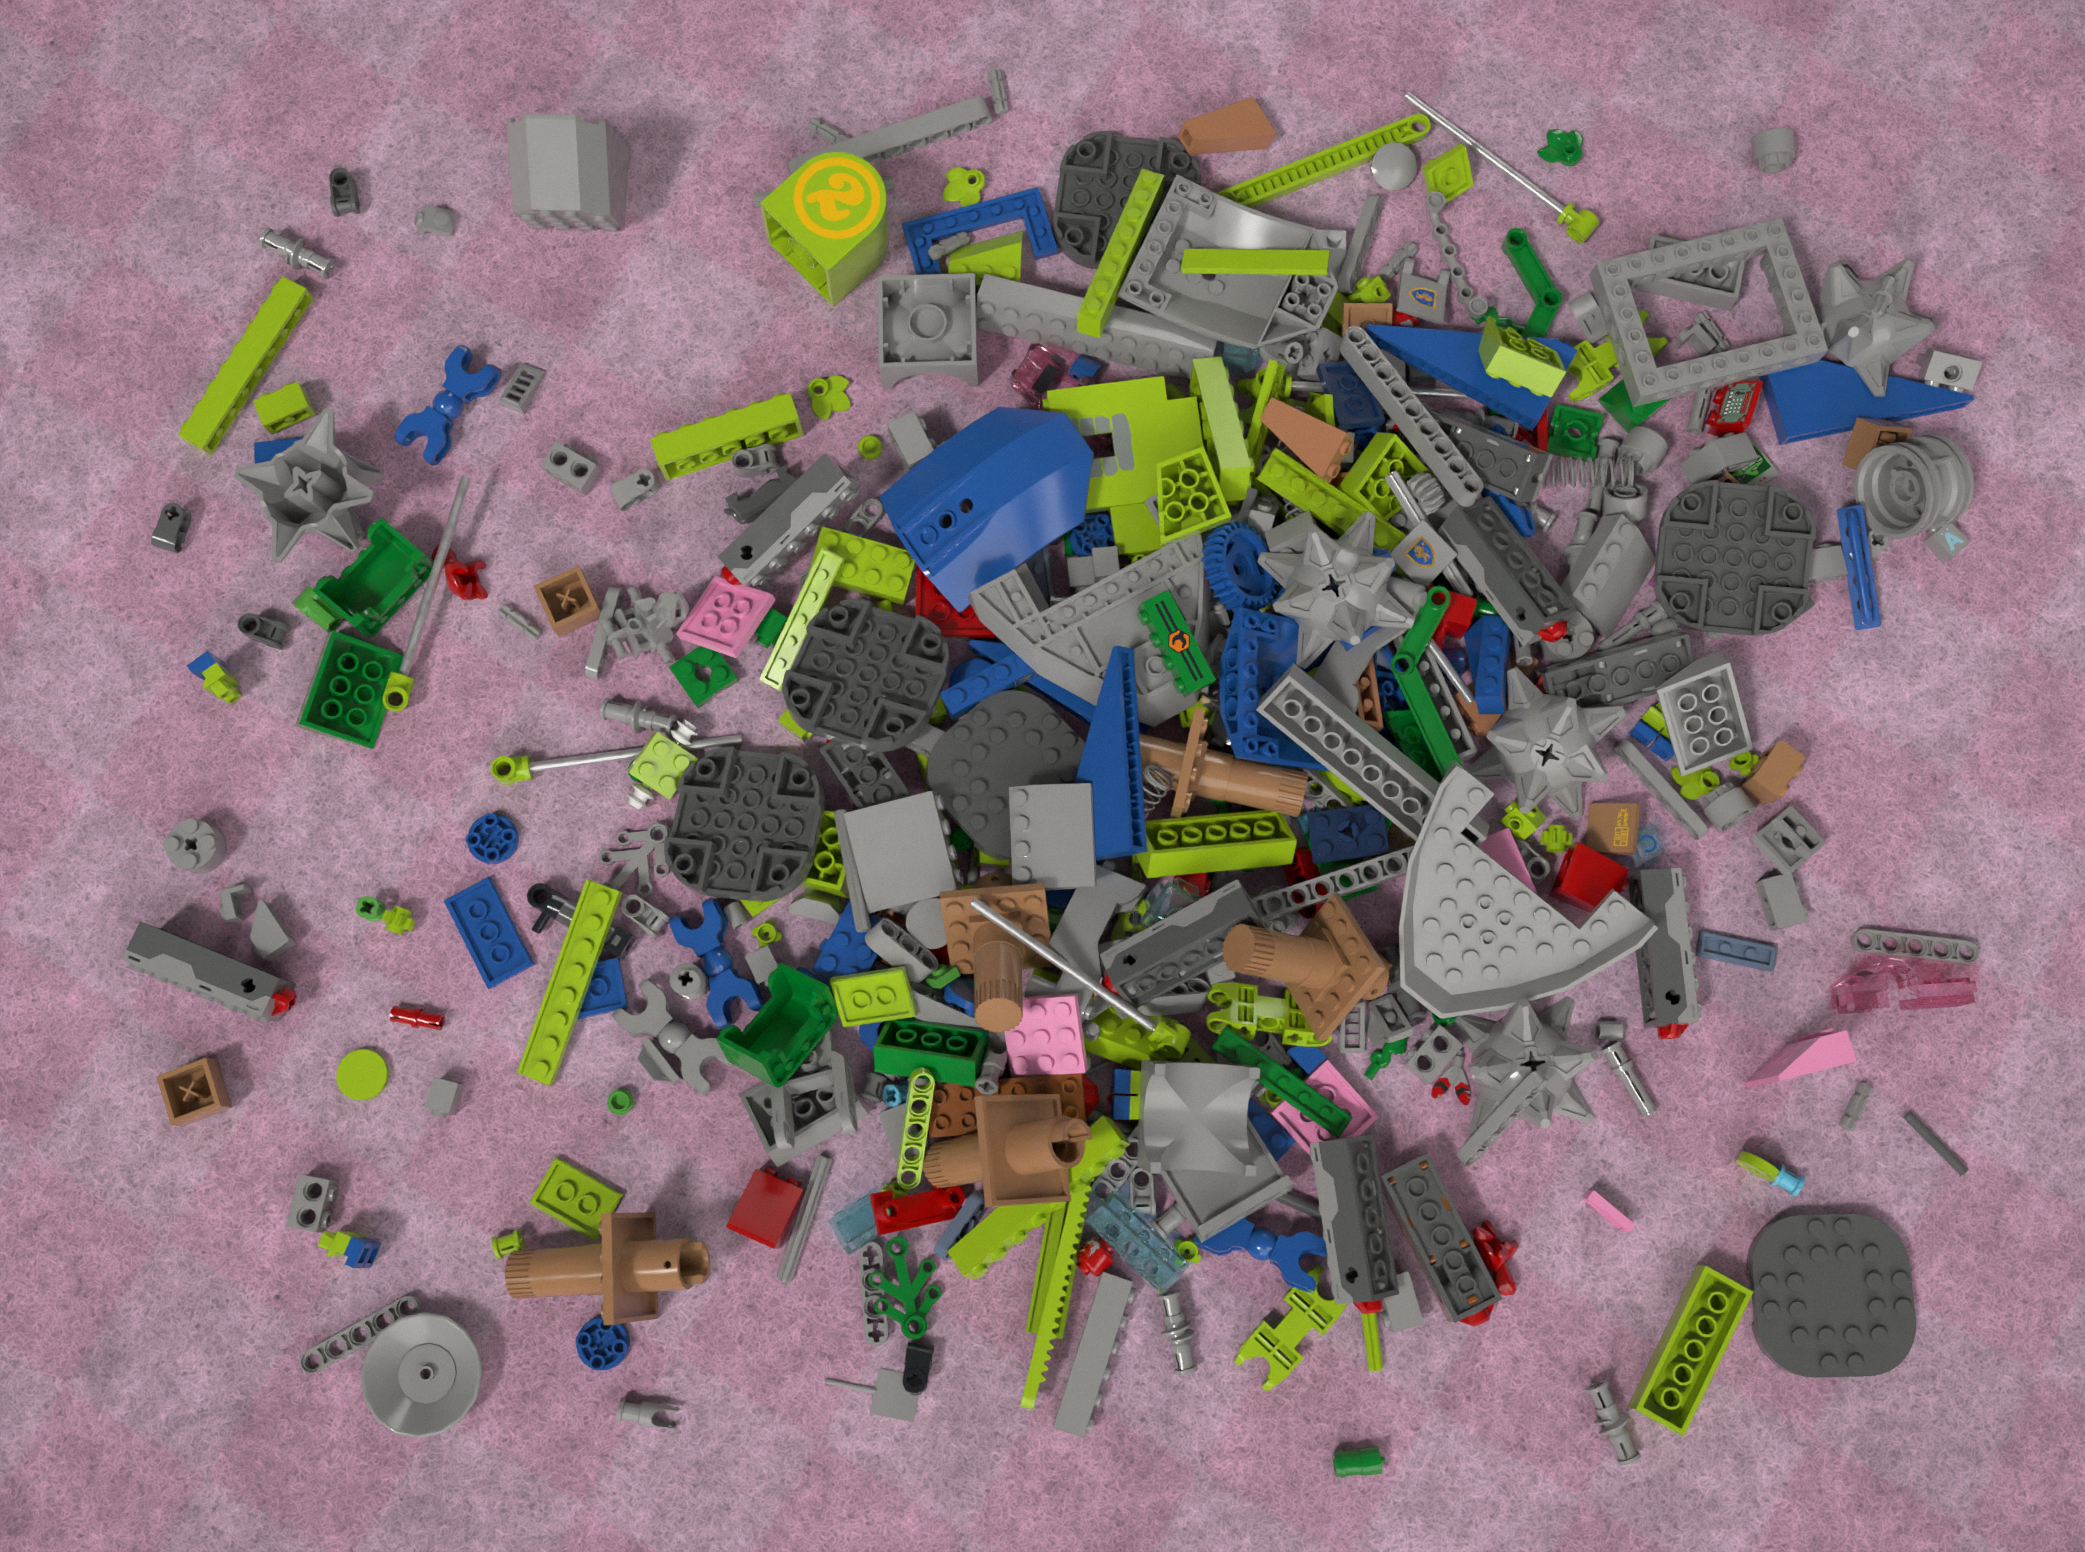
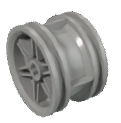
(1914, 485)

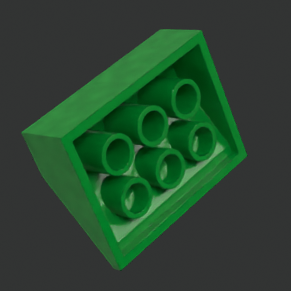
(348, 690)

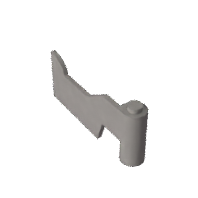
(1343, 668)
(1080, 932)

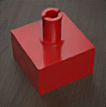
(1456, 618)

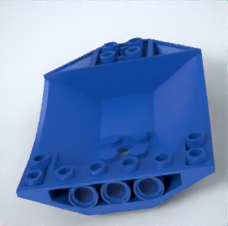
(1026, 490)
(1253, 659)

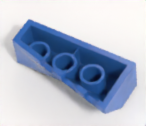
(1489, 656)

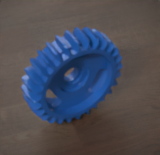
(1253, 585)

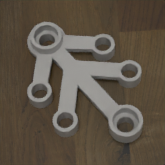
(639, 857)

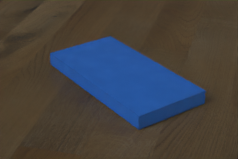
(489, 932)

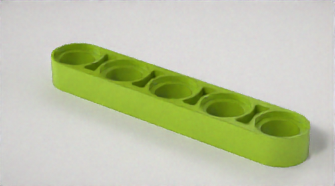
(911, 1117)

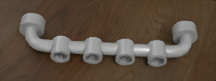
(1476, 306)

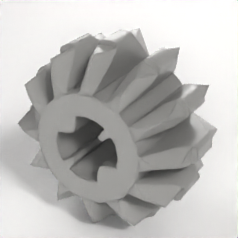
(1426, 492)

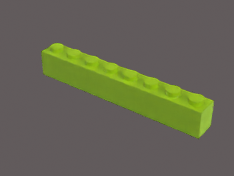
(1120, 253)
(245, 366)
(1010, 1224)

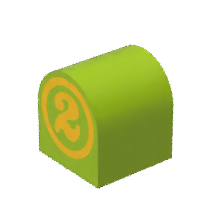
(830, 222)

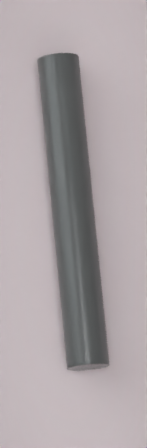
(1936, 1144)

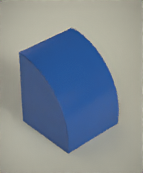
(1086, 367)
(1456, 658)
(1306, 1058)

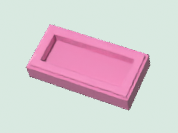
(1608, 1211)

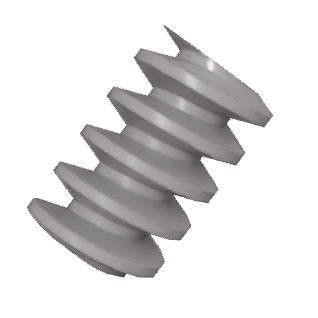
(685, 972)

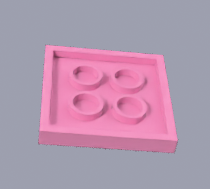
(725, 617)
(1047, 1038)
(1334, 1087)

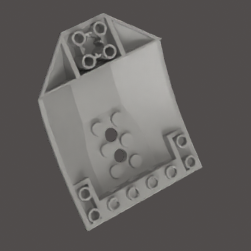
(1232, 307)

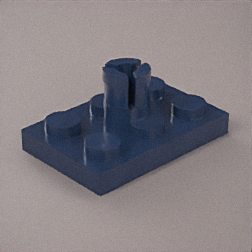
(1352, 399)
(1347, 834)

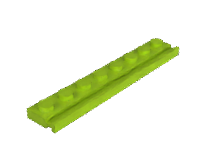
(1323, 500)
(569, 982)
(1047, 1257)

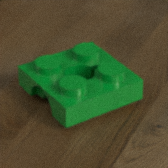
(1585, 422)
(698, 690)

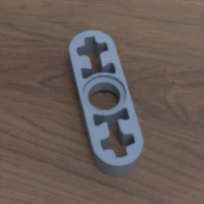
(961, 1224)

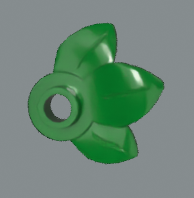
(1562, 147)

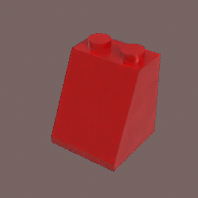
(1587, 878)
(766, 1208)

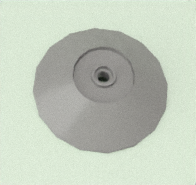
(395, 1379)

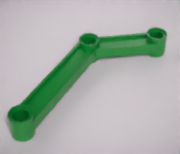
(1536, 282)
(1414, 687)

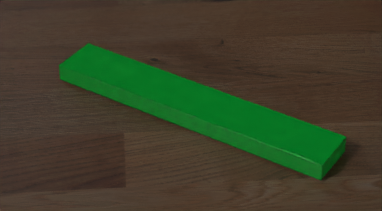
(1283, 1083)

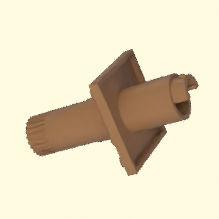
(1220, 774)
(991, 952)
(1322, 967)
(1017, 1153)
(623, 1268)

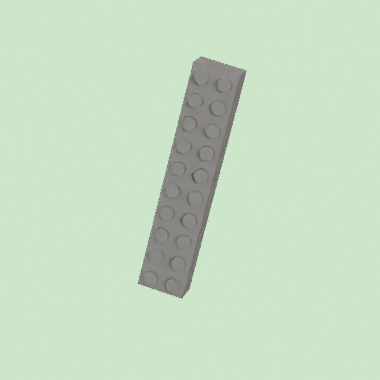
(1051, 319)
(1355, 752)

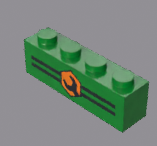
(1175, 643)

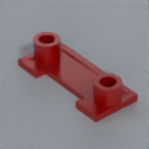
(915, 1209)

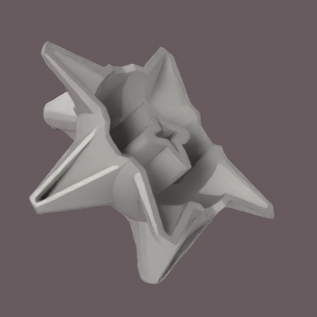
(1865, 341)
(311, 489)
(1361, 588)
(1560, 730)
(1531, 1039)

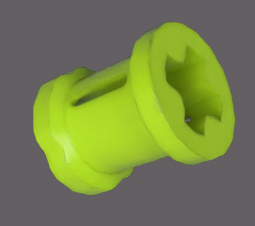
(507, 1244)

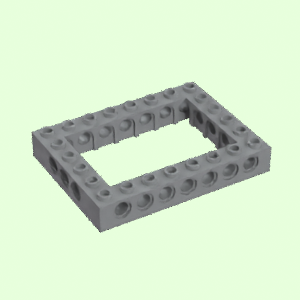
(1646, 383)

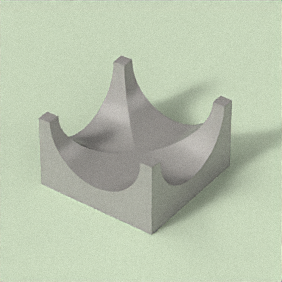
(927, 327)
(1195, 1116)

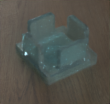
(1167, 900)

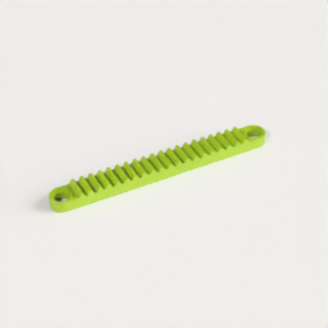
(1325, 163)
(1053, 1300)

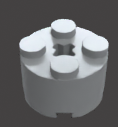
(1580, 640)
(191, 833)

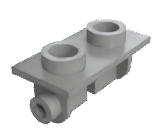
(1218, 619)

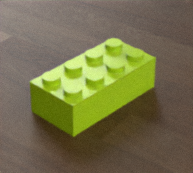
(869, 565)

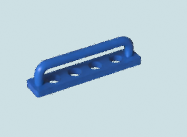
(1867, 616)

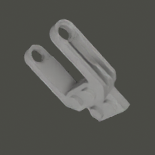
(820, 1069)

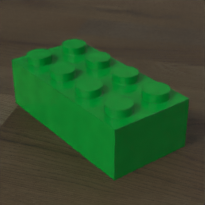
(946, 1050)

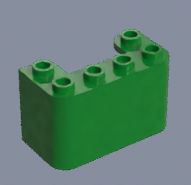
(377, 580)
(783, 1028)

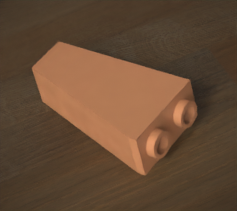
(1228, 129)
(1311, 439)
(1369, 704)
(1478, 723)

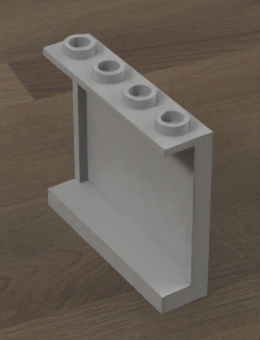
(903, 851)
(1222, 1198)

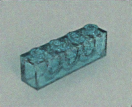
(1137, 1242)

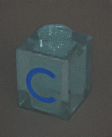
(1648, 847)

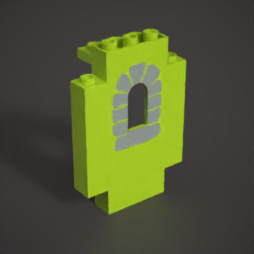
(1143, 431)

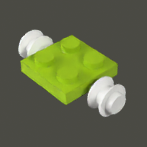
(661, 764)

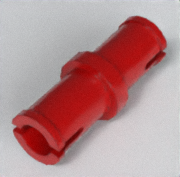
(417, 1018)

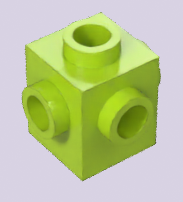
(1369, 291)
(1522, 824)

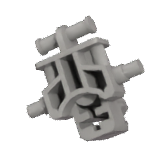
(647, 624)

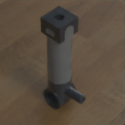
(562, 910)

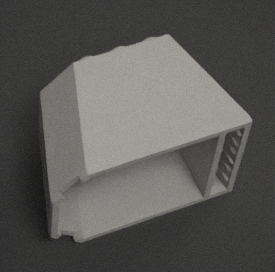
(567, 172)

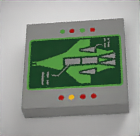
(1758, 472)

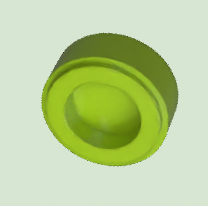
(870, 447)

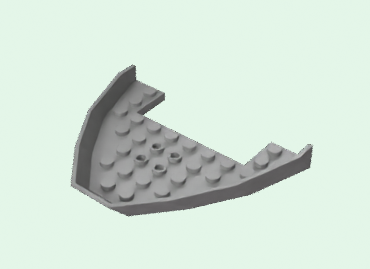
(1076, 636)
(1481, 935)

